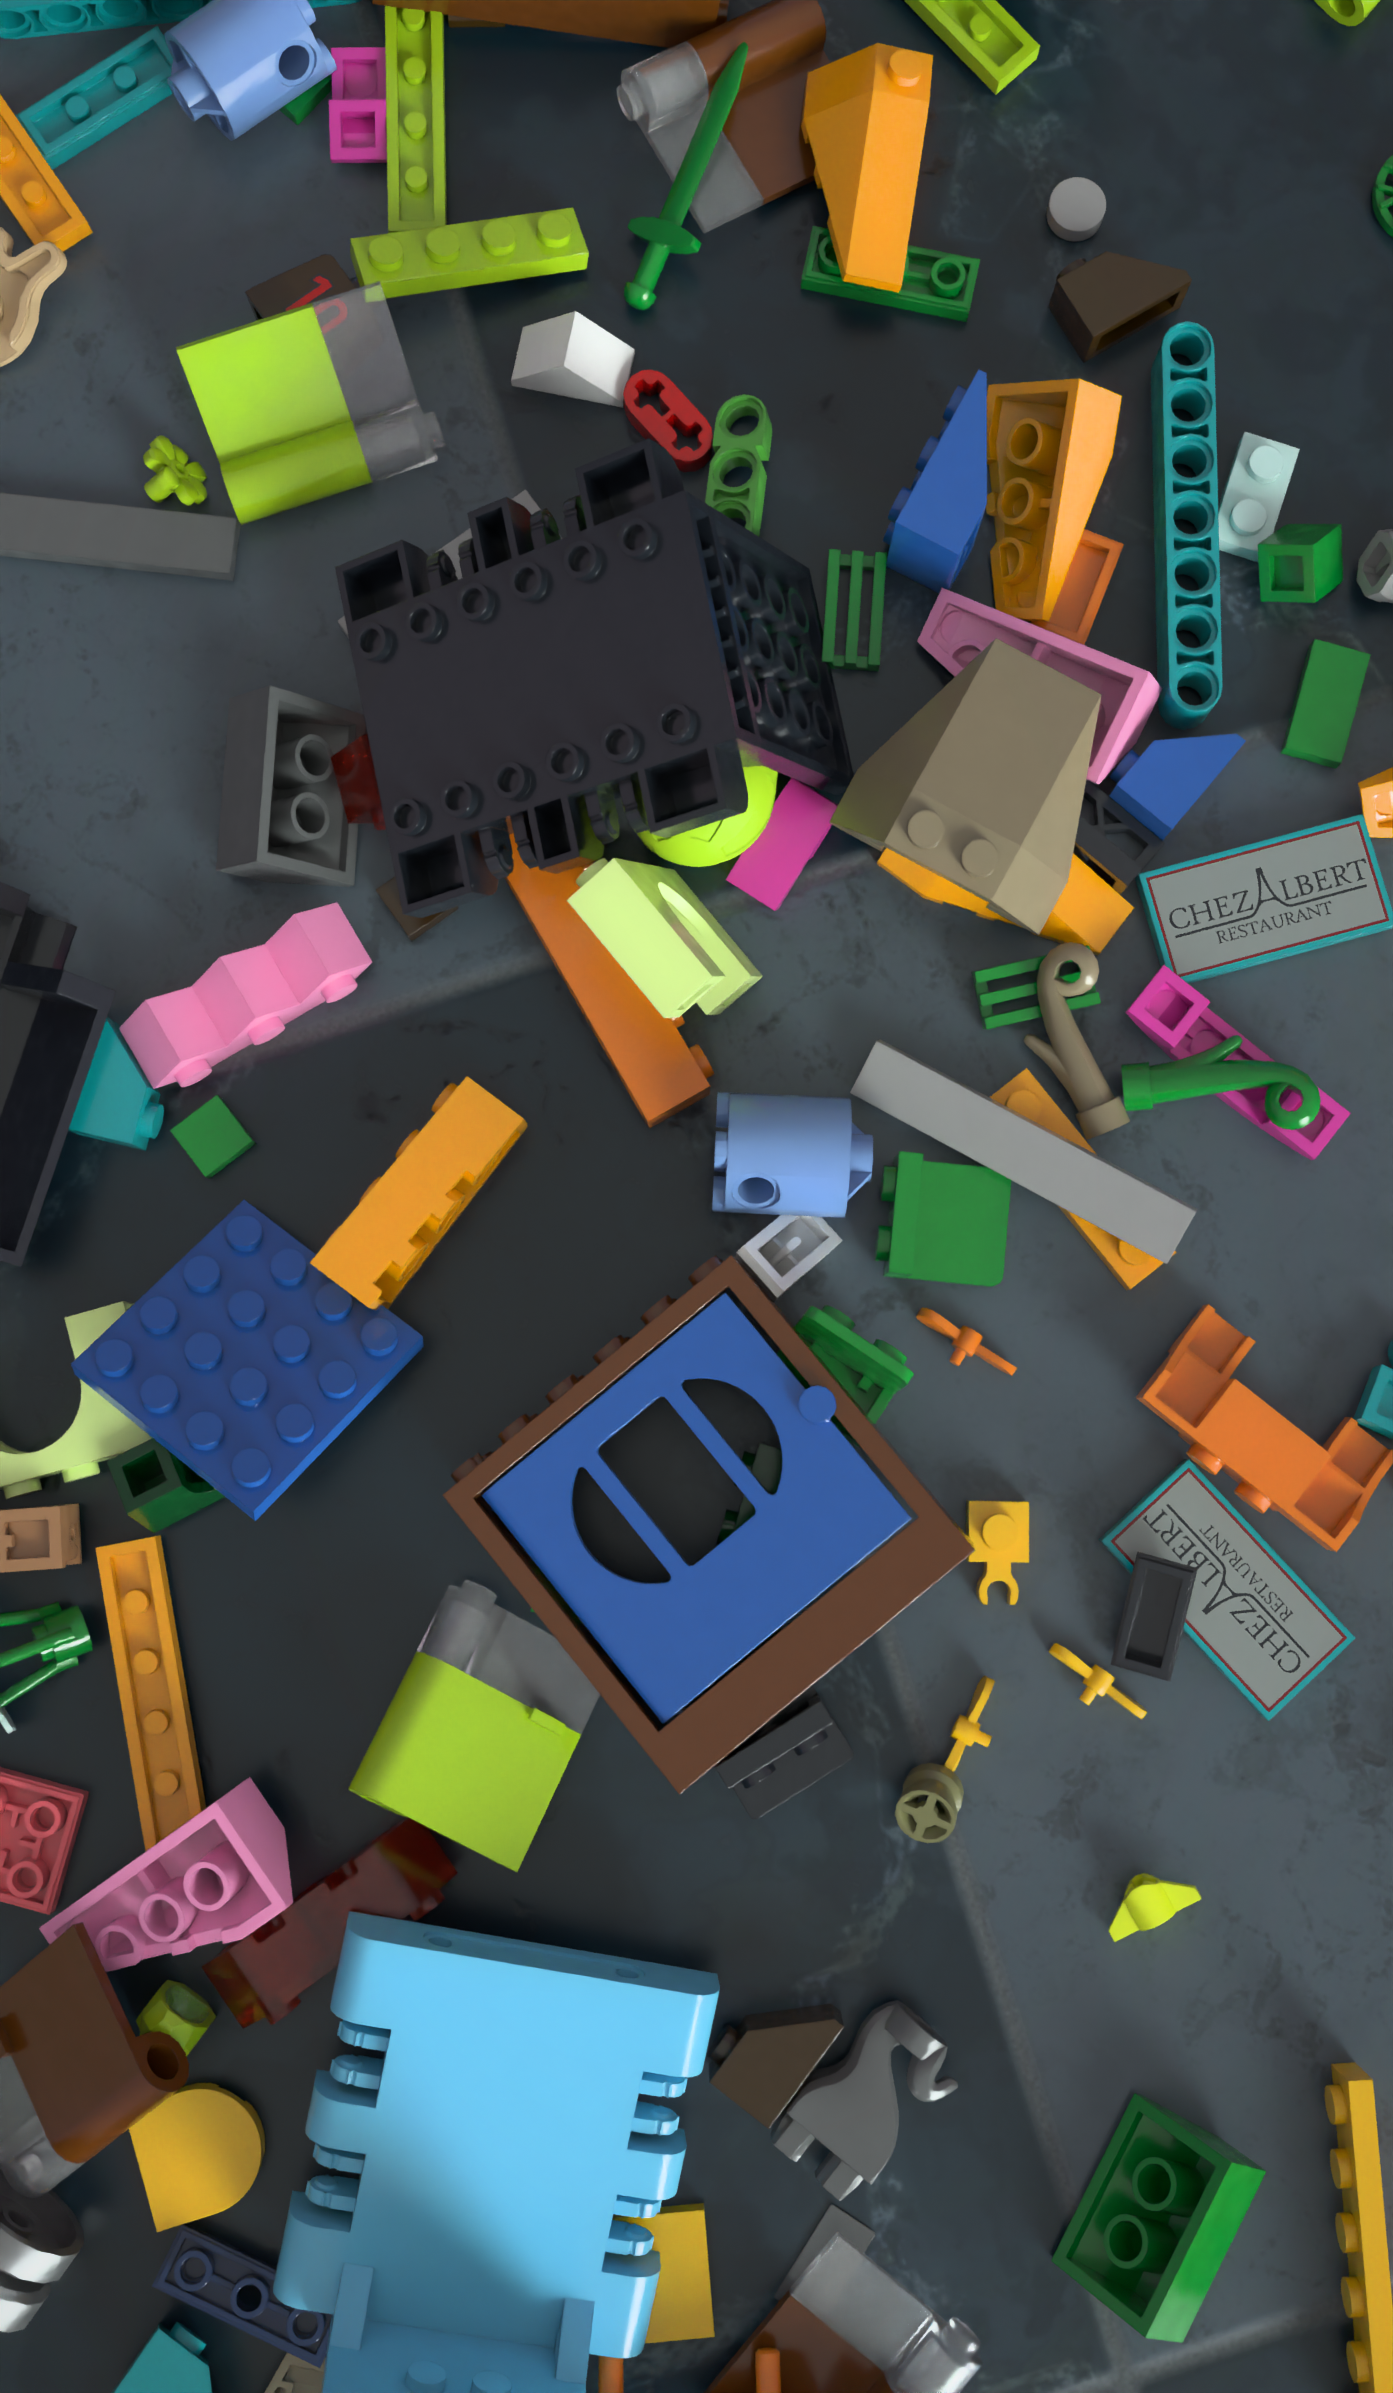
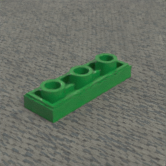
(931, 283)

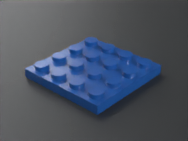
(247, 1359)

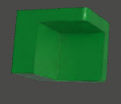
(1300, 563)

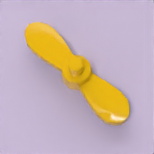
(1097, 1681)
(967, 1728)

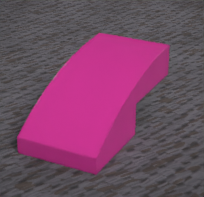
(358, 106)
(785, 845)

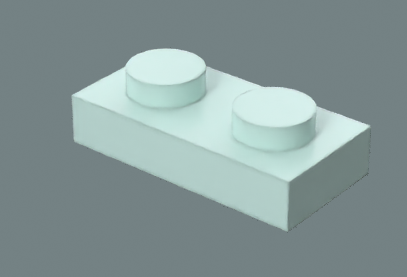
(1254, 494)

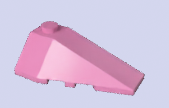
(963, 628)
(192, 1888)

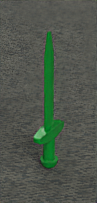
(665, 233)

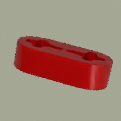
(677, 412)

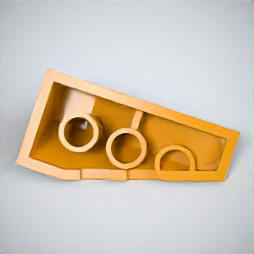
(1045, 471)

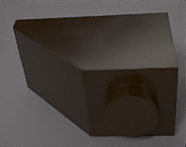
(1113, 299)
(771, 2056)

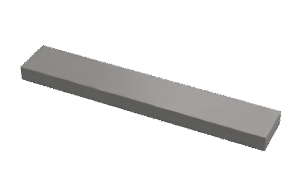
(1023, 1151)

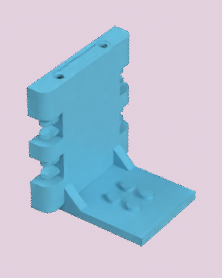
(490, 2159)

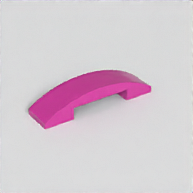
(1183, 1026)

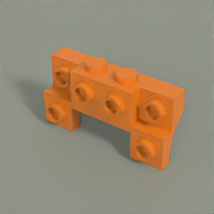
(1254, 1444)

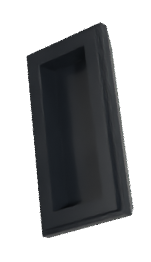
(1154, 1616)

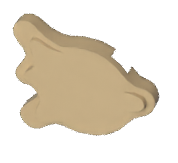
(21, 291)

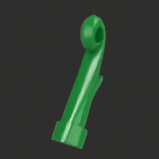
(1209, 1074)

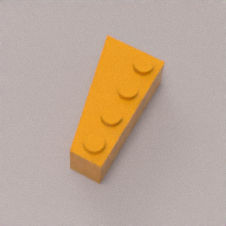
(420, 1194)

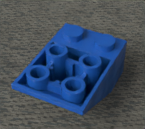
(943, 509)

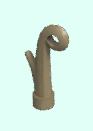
(1069, 1053)

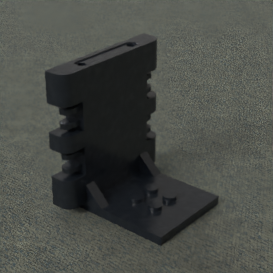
(582, 673)

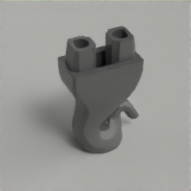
(855, 2101)

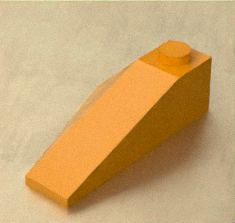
(867, 145)
(1084, 914)

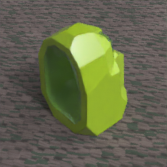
(178, 2013)

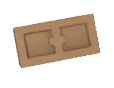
(40, 1537)

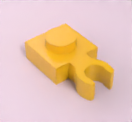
(999, 1537)

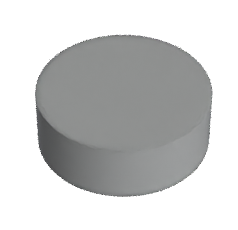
(1076, 209)

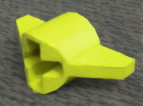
(1149, 1904)

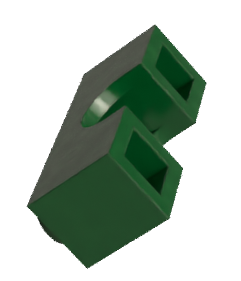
(158, 1486)

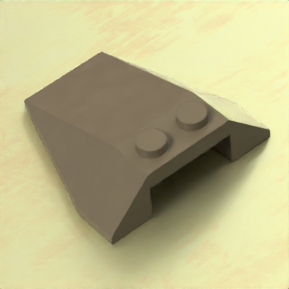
(985, 783)

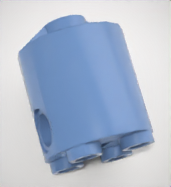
(245, 60)
(788, 1155)

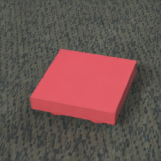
(36, 1838)

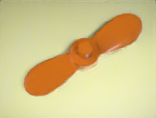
(965, 1341)

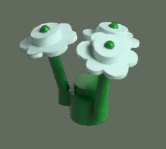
(59, 1638)

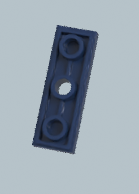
(210, 2277)

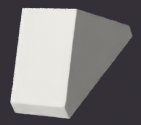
(573, 360)
(787, 1251)

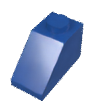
(1170, 778)

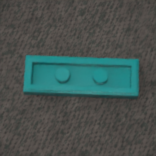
(100, 99)

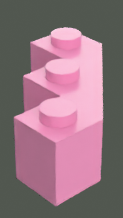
(246, 997)

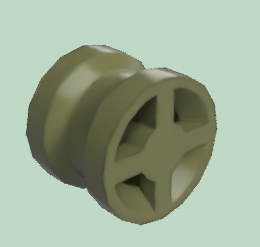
(937, 1816)

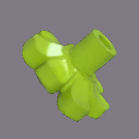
(173, 473)

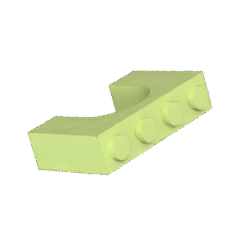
(662, 936)
(95, 1434)

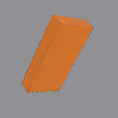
(1083, 587)

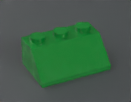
(1158, 2219)

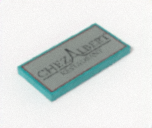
(1266, 900)
(1245, 1602)

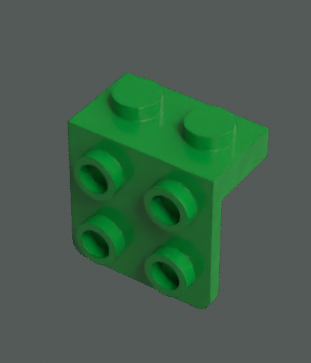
(943, 1221)
(865, 1369)

